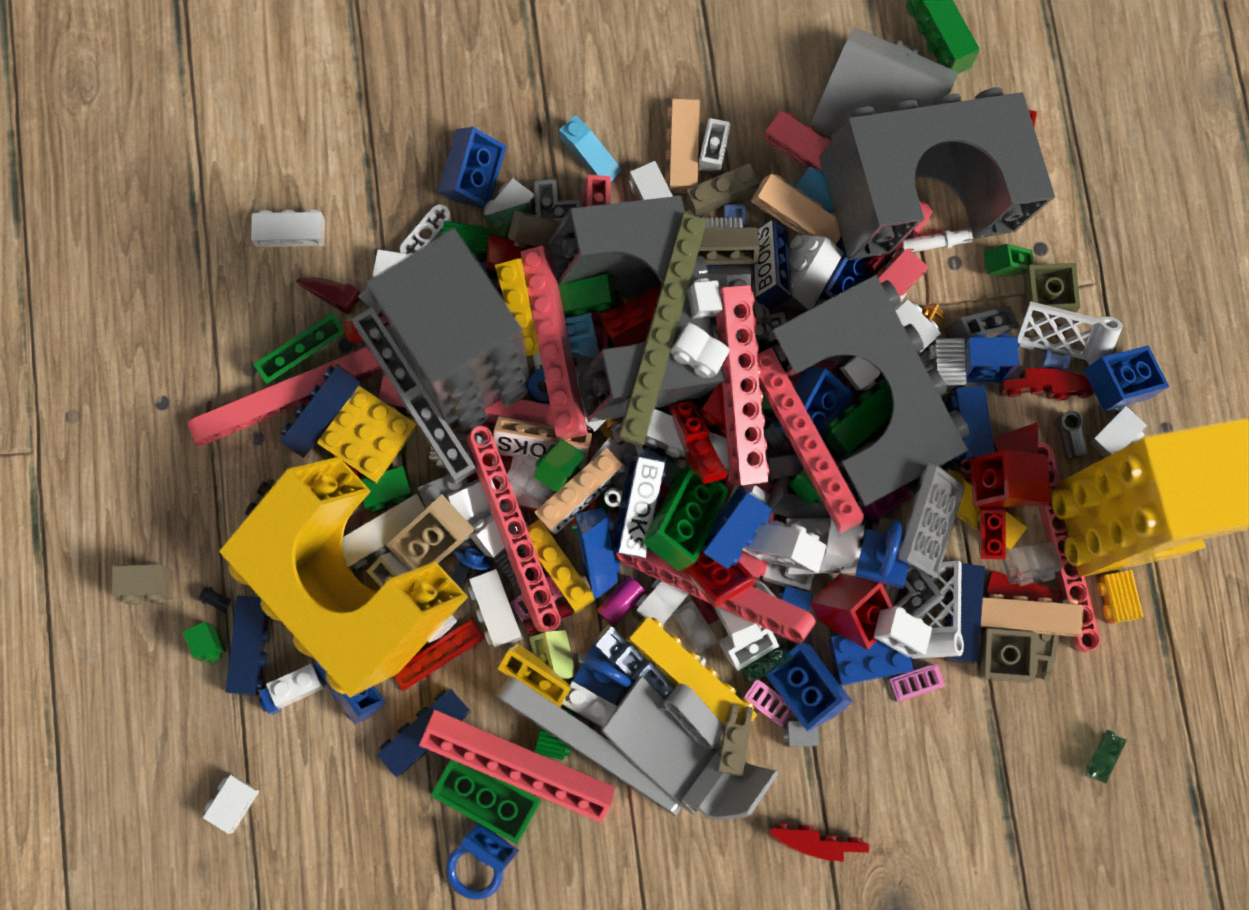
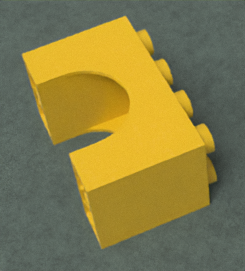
(1156, 498)
(299, 569)

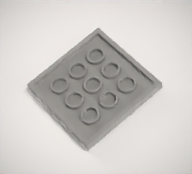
(931, 521)

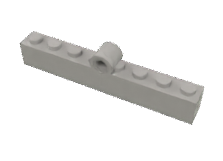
(414, 395)

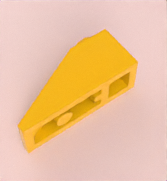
(534, 674)

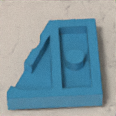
(582, 336)

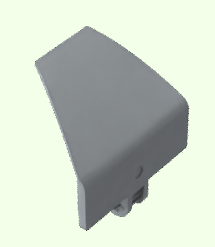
(878, 76)

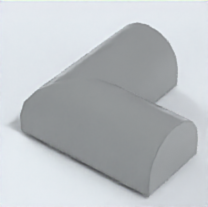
(547, 201)
(922, 593)

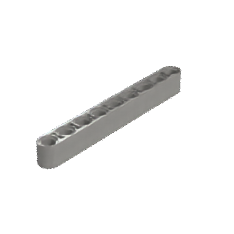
(582, 740)

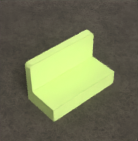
(555, 652)

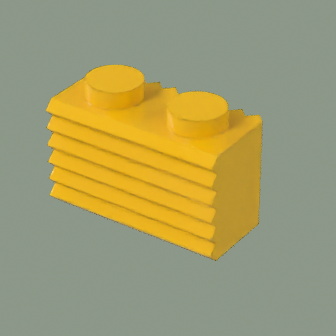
(1120, 597)

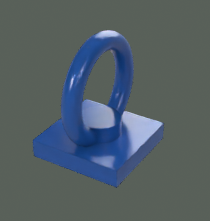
(880, 557)
(600, 676)
(489, 850)

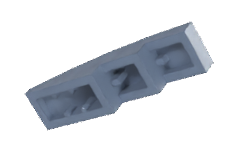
(630, 661)

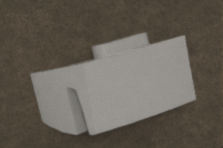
(679, 750)

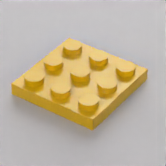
(367, 434)

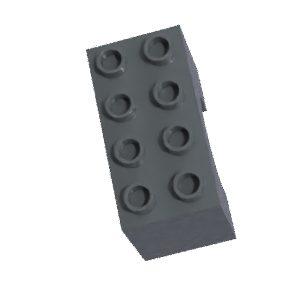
(974, 147)
(633, 248)
(866, 326)
(453, 330)

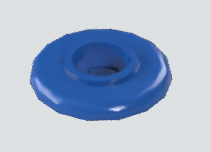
(533, 389)
(472, 558)

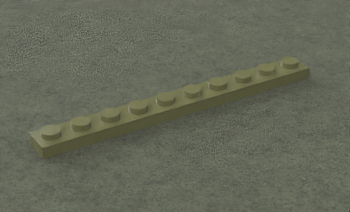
(662, 330)

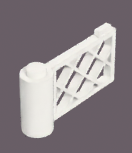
(1100, 338)
(947, 640)

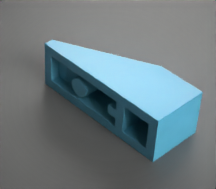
(588, 148)

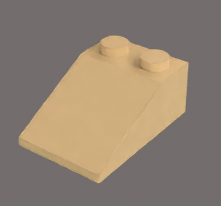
(430, 535)

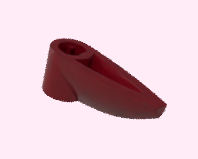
(334, 293)

